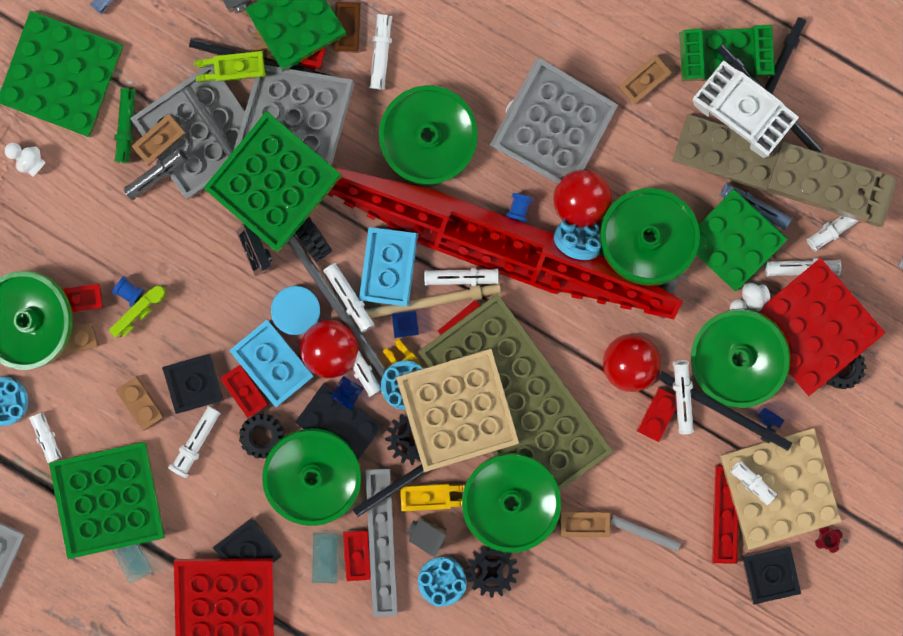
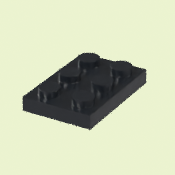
(351, 425)

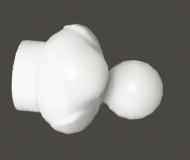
(28, 159)
(753, 297)

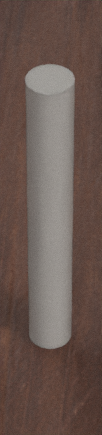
(645, 533)

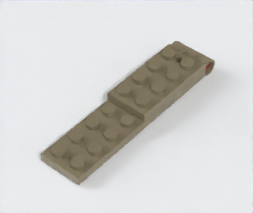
(787, 171)

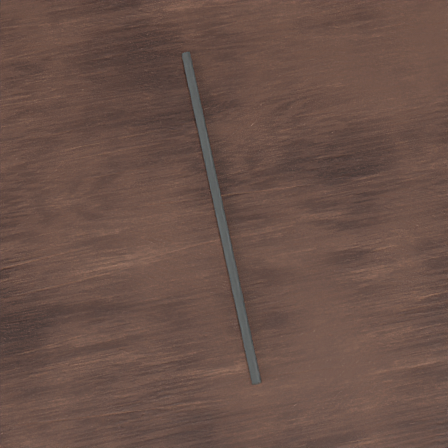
(294, 243)

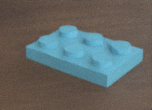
(388, 266)
(271, 363)

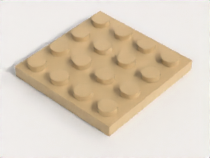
(457, 410)
(801, 485)

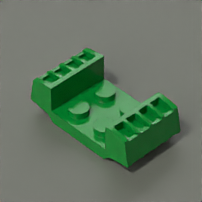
(701, 59)

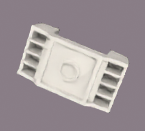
(745, 108)

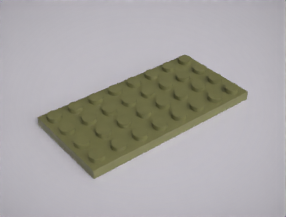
(541, 407)

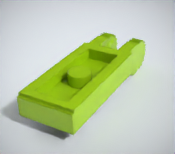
(233, 67)
(139, 310)

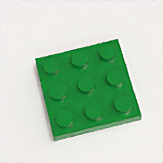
(295, 28)
(737, 239)

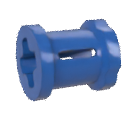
(519, 207)
(128, 291)

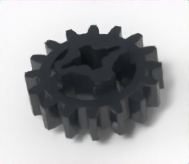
(395, 438)
(499, 578)

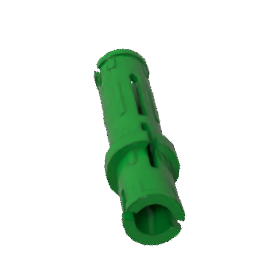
(125, 124)

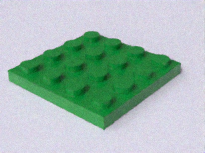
(60, 73)
(272, 181)
(107, 500)

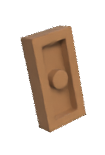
(644, 79)
(158, 139)
(81, 339)
(139, 403)
(584, 524)

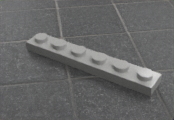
(381, 546)

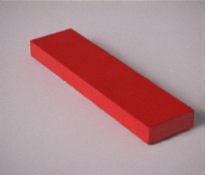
(724, 522)

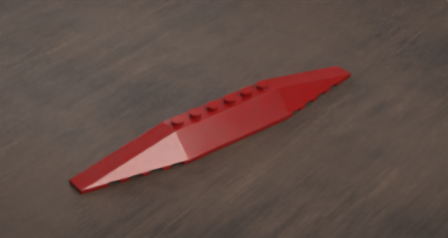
(496, 243)

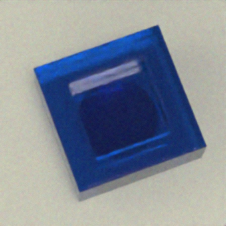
(405, 324)
(347, 392)
(769, 418)

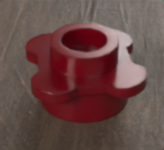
(831, 545)

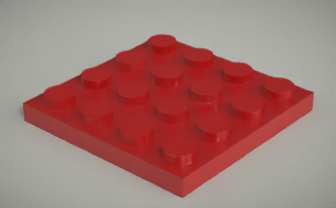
(821, 324)
(224, 597)

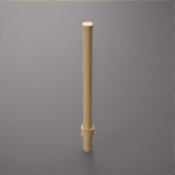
(473, 293)

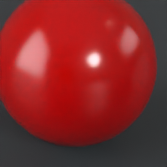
(582, 198)
(329, 349)
(631, 363)

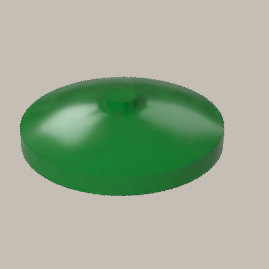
(428, 134)
(650, 236)
(33, 320)
(740, 358)
(311, 477)
(511, 502)

